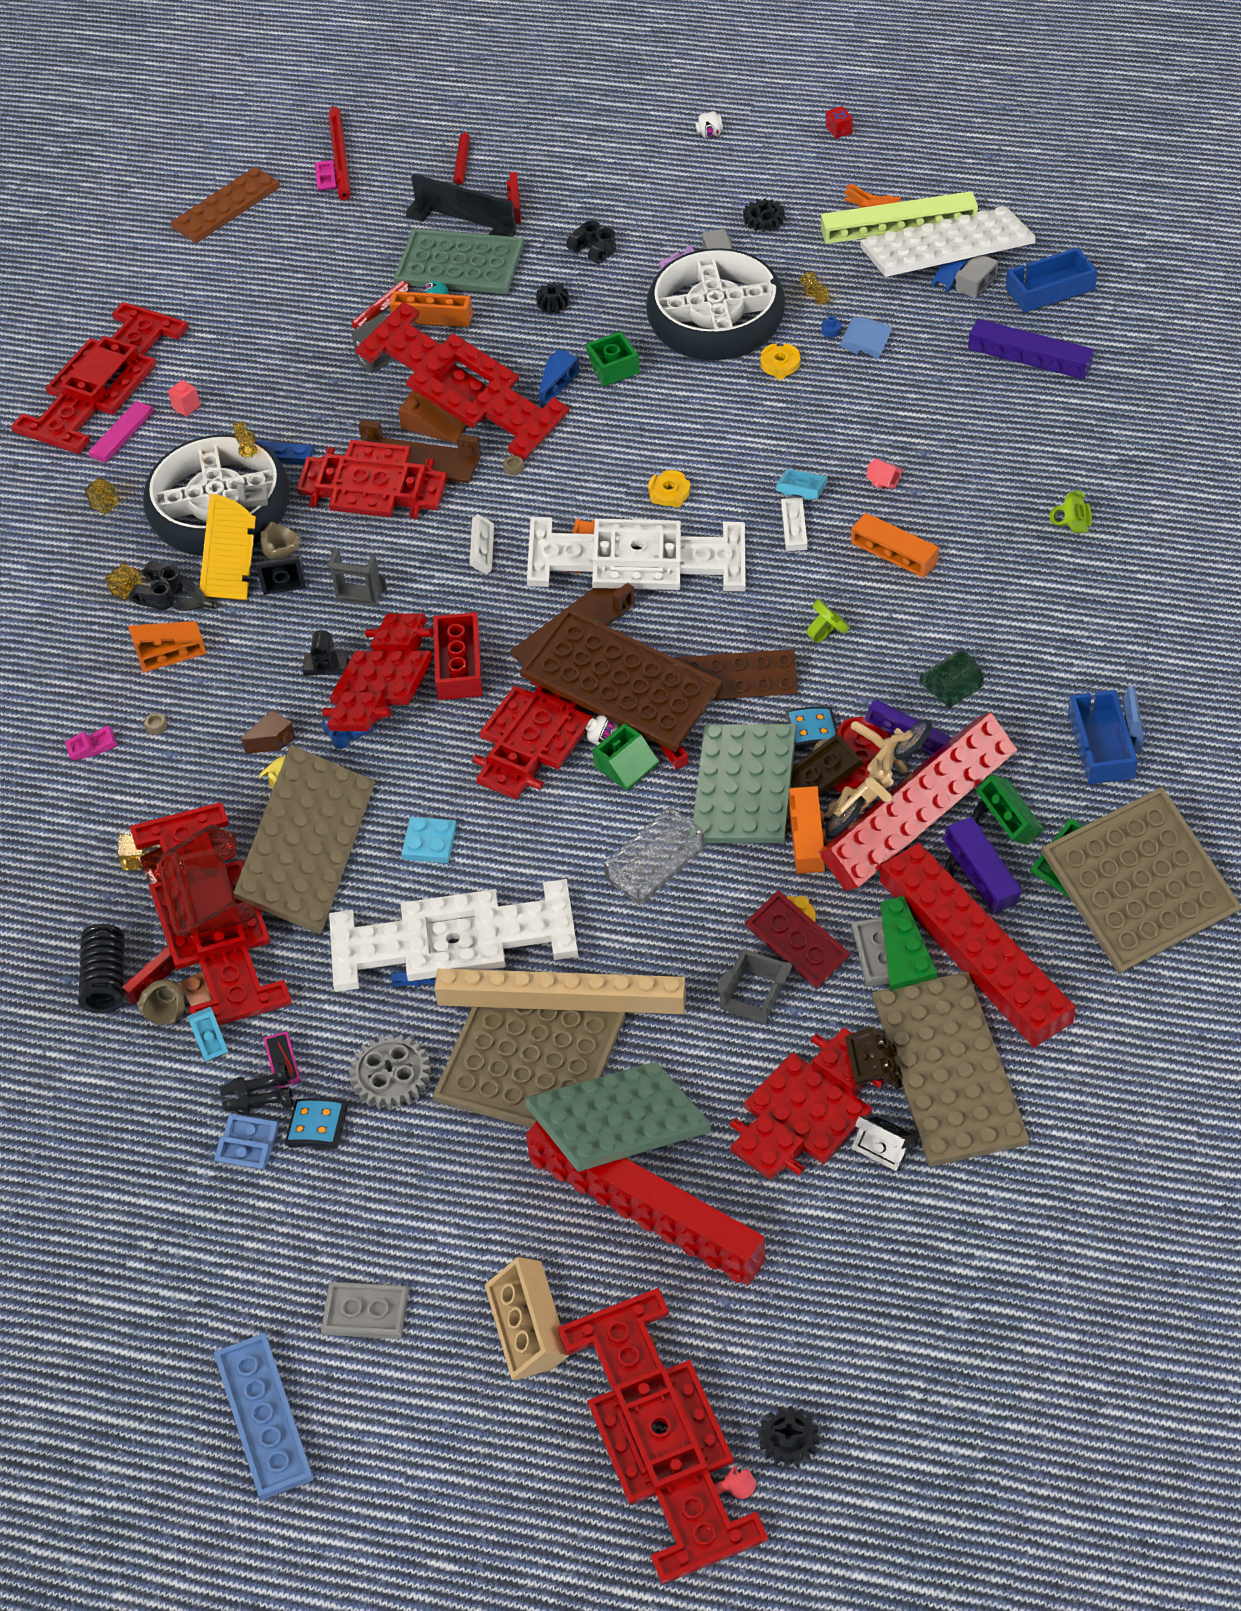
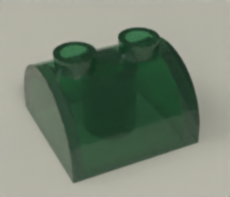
(953, 678)

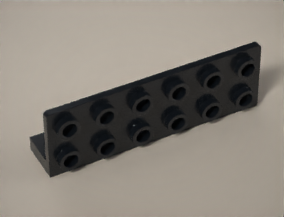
(462, 204)

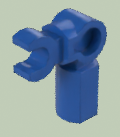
(341, 738)

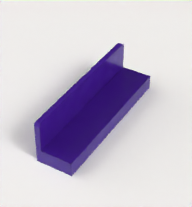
(891, 718)

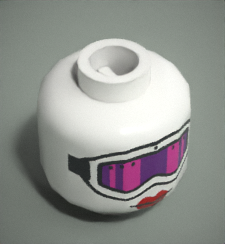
(709, 124)
(600, 729)

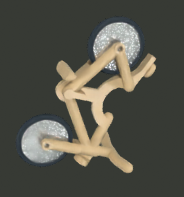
(893, 751)

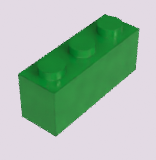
(1009, 809)

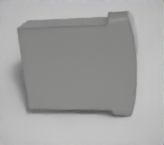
(252, 495)

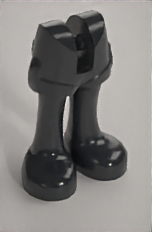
(244, 1088)

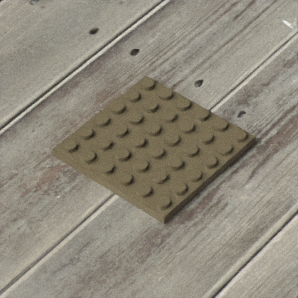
(1140, 880)
(524, 1053)

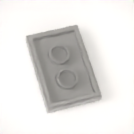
(871, 951)
(365, 1310)

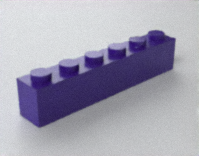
(1030, 349)

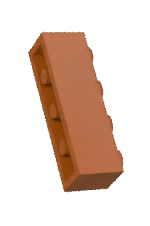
(436, 308)
(894, 545)

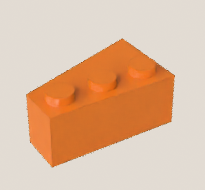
(166, 643)
(806, 829)

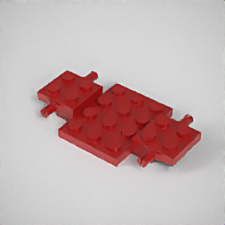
(372, 480)
(381, 676)
(526, 732)
(802, 1110)

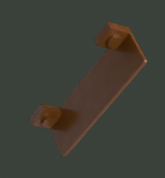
(457, 462)
(598, 604)
(749, 673)

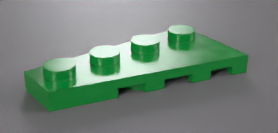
(904, 947)

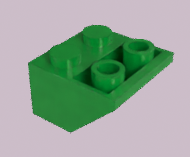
(624, 757)

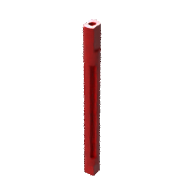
(339, 153)

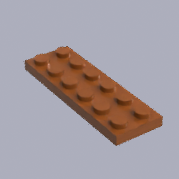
(225, 204)

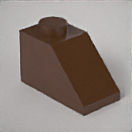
(268, 734)

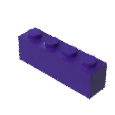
(982, 865)

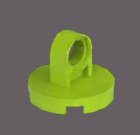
(1077, 513)
(825, 622)

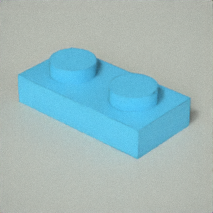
(207, 1034)

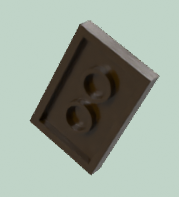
(826, 766)

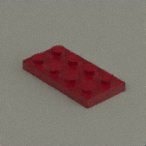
(797, 939)

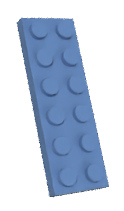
(263, 1416)

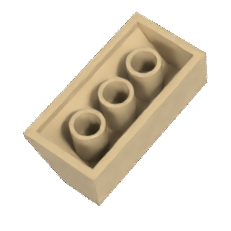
(526, 1318)

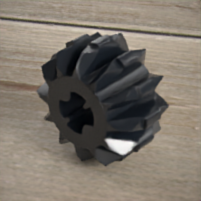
(552, 298)

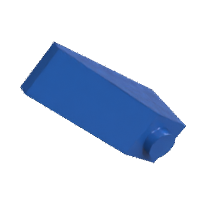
(558, 373)

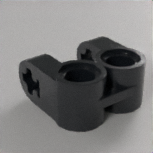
(590, 235)
(160, 593)

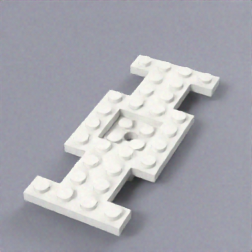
(660, 546)
(426, 944)

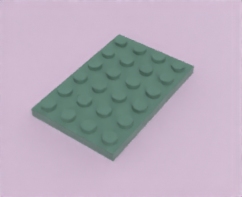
(460, 260)
(745, 782)
(617, 1116)

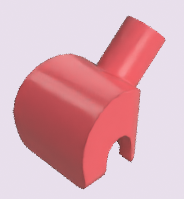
(740, 1484)

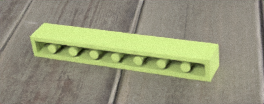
(894, 217)

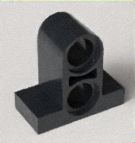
(323, 657)

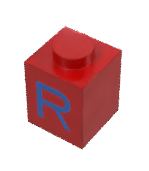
(839, 122)

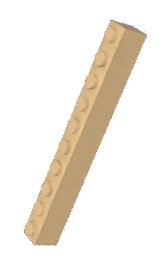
(560, 991)

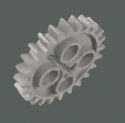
(390, 1072)

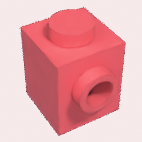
(184, 398)
(883, 473)

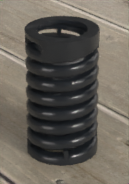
(101, 968)

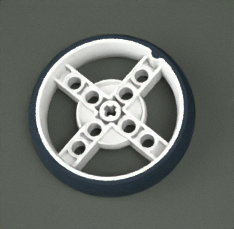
(715, 304)
(209, 455)

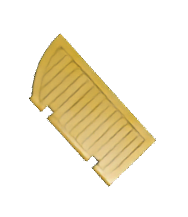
(226, 549)

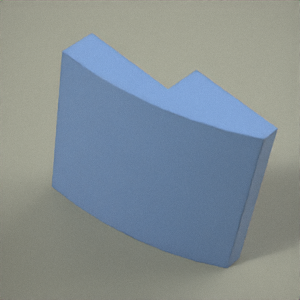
(866, 336)
(1133, 718)
(247, 1142)

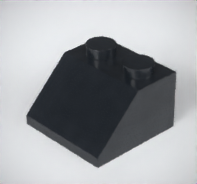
(281, 575)

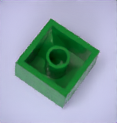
(613, 358)

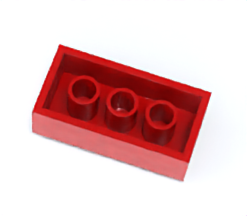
(457, 656)

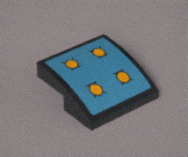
(812, 725)
(316, 1123)

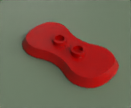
(862, 747)

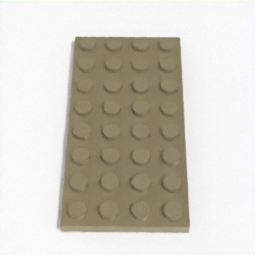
(304, 839)
(950, 1070)

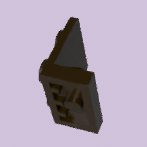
(873, 1057)

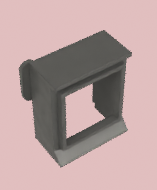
(356, 593)
(760, 966)

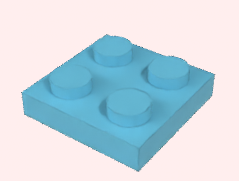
(801, 483)
(429, 840)

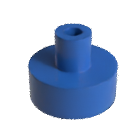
(831, 327)

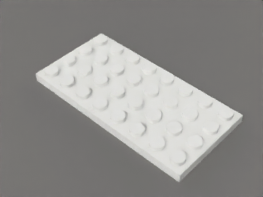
(946, 241)

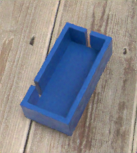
(1051, 279)
(1102, 737)

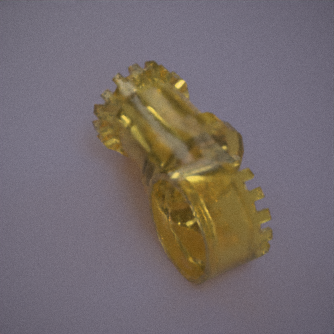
(814, 288)
(245, 439)

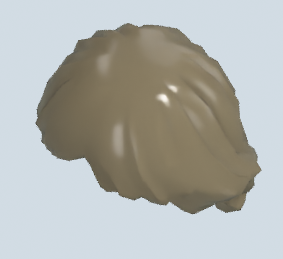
(278, 541)
(162, 1002)

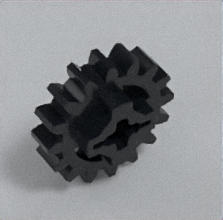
(764, 215)
(801, 1438)

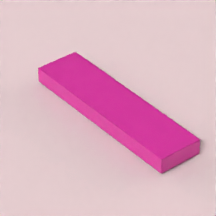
(120, 431)

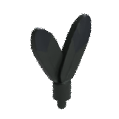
(197, 601)

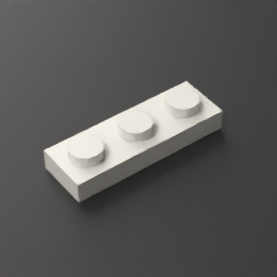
(794, 524)
(481, 544)

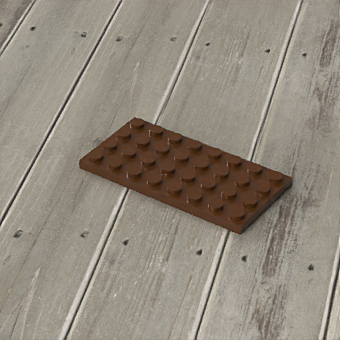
(621, 679)

